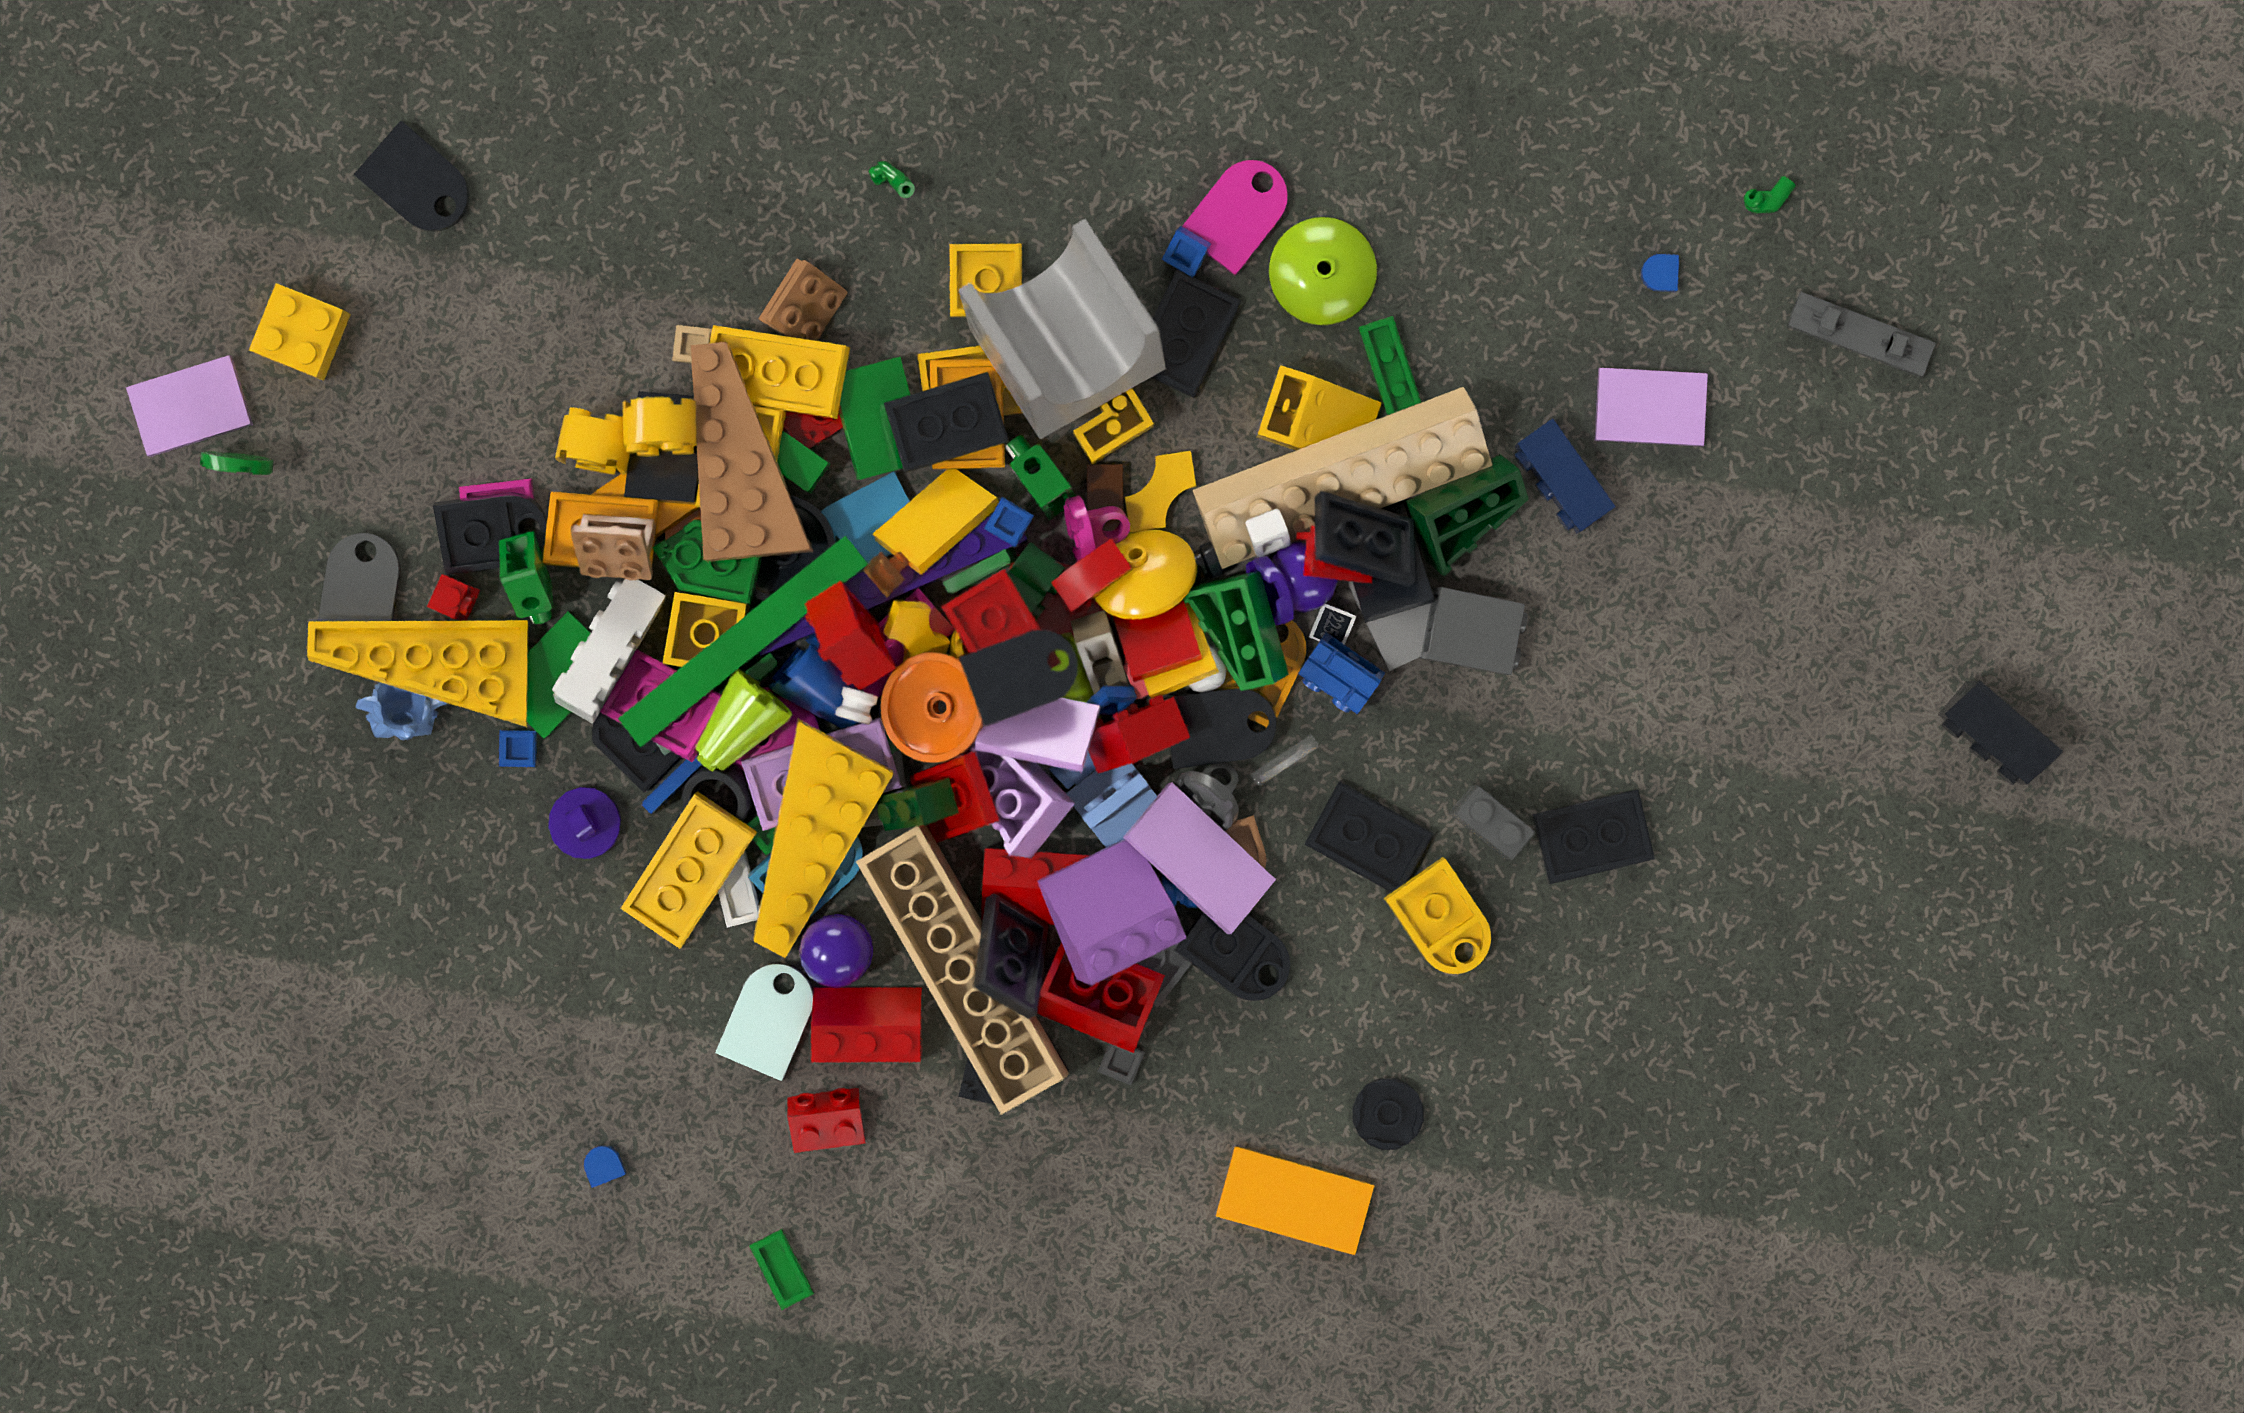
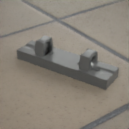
(1860, 334)

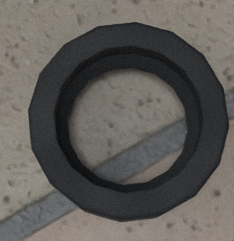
(733, 777)

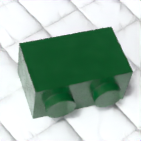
(917, 804)

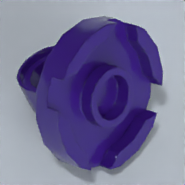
(584, 823)

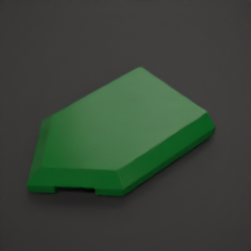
(691, 573)

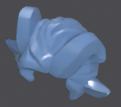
(399, 712)

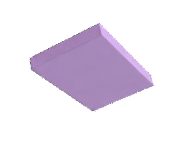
(189, 406)
(1651, 407)
(1047, 735)

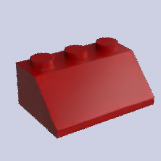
(1017, 877)
(1107, 1010)
(866, 1024)

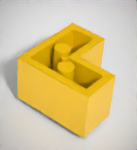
(1117, 425)

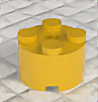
(659, 424)
(593, 442)

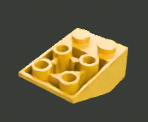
(1311, 410)

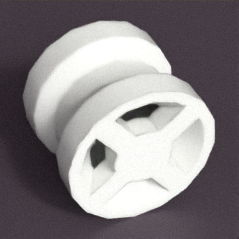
(856, 705)

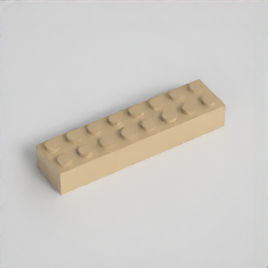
(1366, 464)
(943, 941)

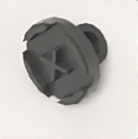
(1210, 794)

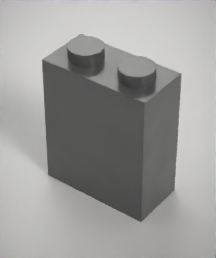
(1474, 631)
(1491, 822)

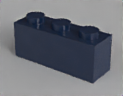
(1563, 477)

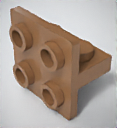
(803, 302)
(614, 546)

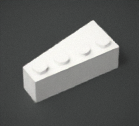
(608, 648)

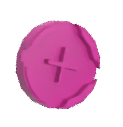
(1087, 526)

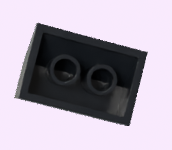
(1998, 733)

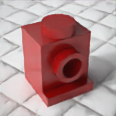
(453, 598)

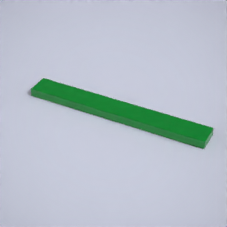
(740, 643)

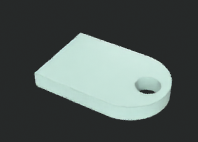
(766, 1022)

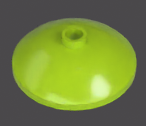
(1316, 296)

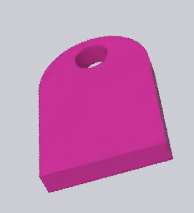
(1238, 216)

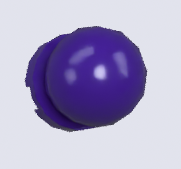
(1287, 586)
(836, 950)

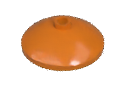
(912, 710)

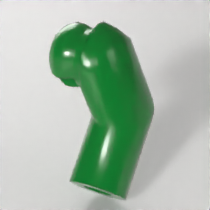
(899, 181)
(1769, 201)

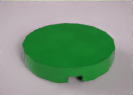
(236, 462)

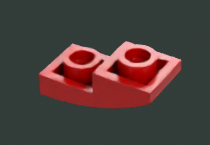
(1091, 575)

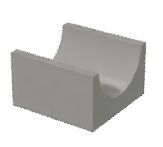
(1066, 335)

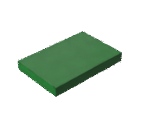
(865, 416)
(545, 665)

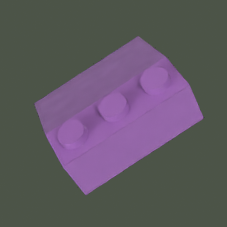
(1110, 911)

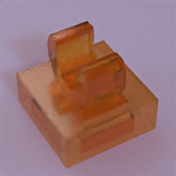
(886, 572)

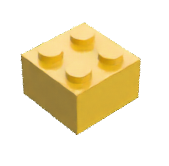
(299, 332)
(698, 623)

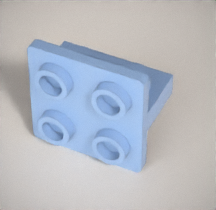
(1112, 801)

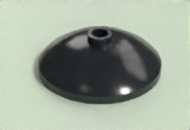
(777, 571)

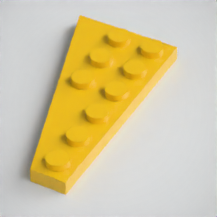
(450, 661)
(819, 817)

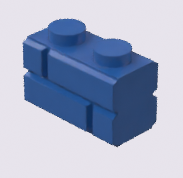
(1340, 674)

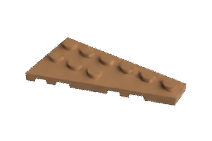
(740, 482)

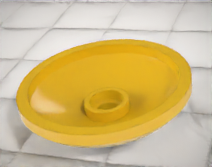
(1159, 577)

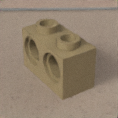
(1099, 651)

